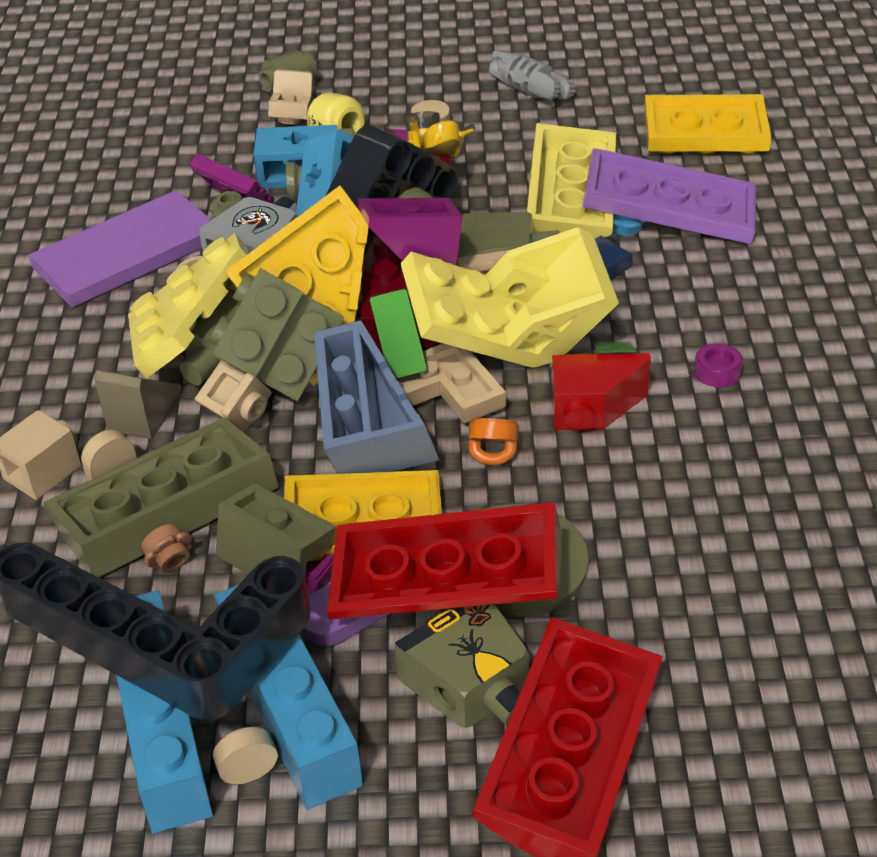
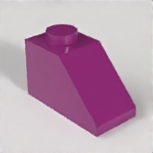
(415, 225)

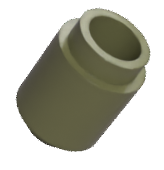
(290, 61)

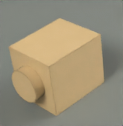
(38, 454)

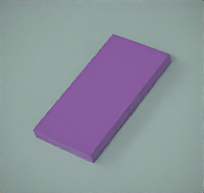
(671, 195)
(121, 248)

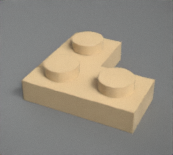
(459, 380)

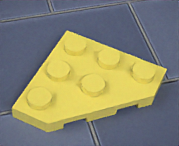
(164, 321)

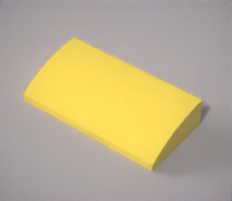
(560, 177)

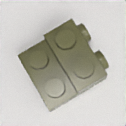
(273, 333)

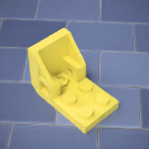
(524, 308)

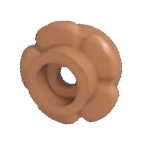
(166, 548)

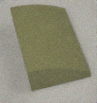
(172, 484)

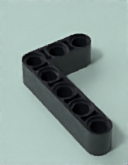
(383, 162)
(186, 666)

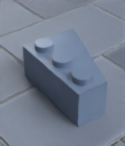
(364, 408)

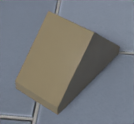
(134, 403)

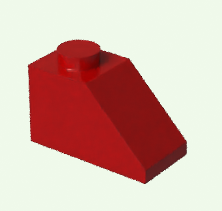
(596, 388)

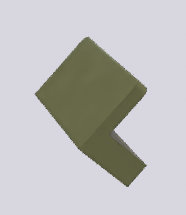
(264, 525)

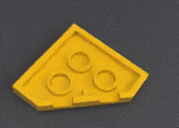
(317, 255)

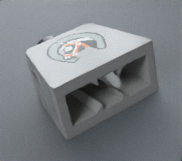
(251, 220)

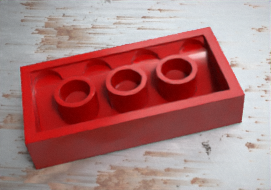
(446, 561)
(567, 743)

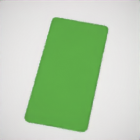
(398, 333)
(604, 347)

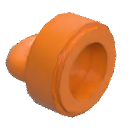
(492, 431)

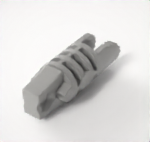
(530, 76)

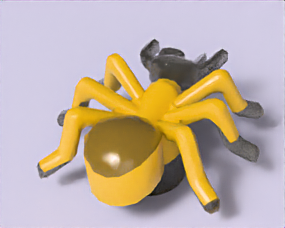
(434, 136)

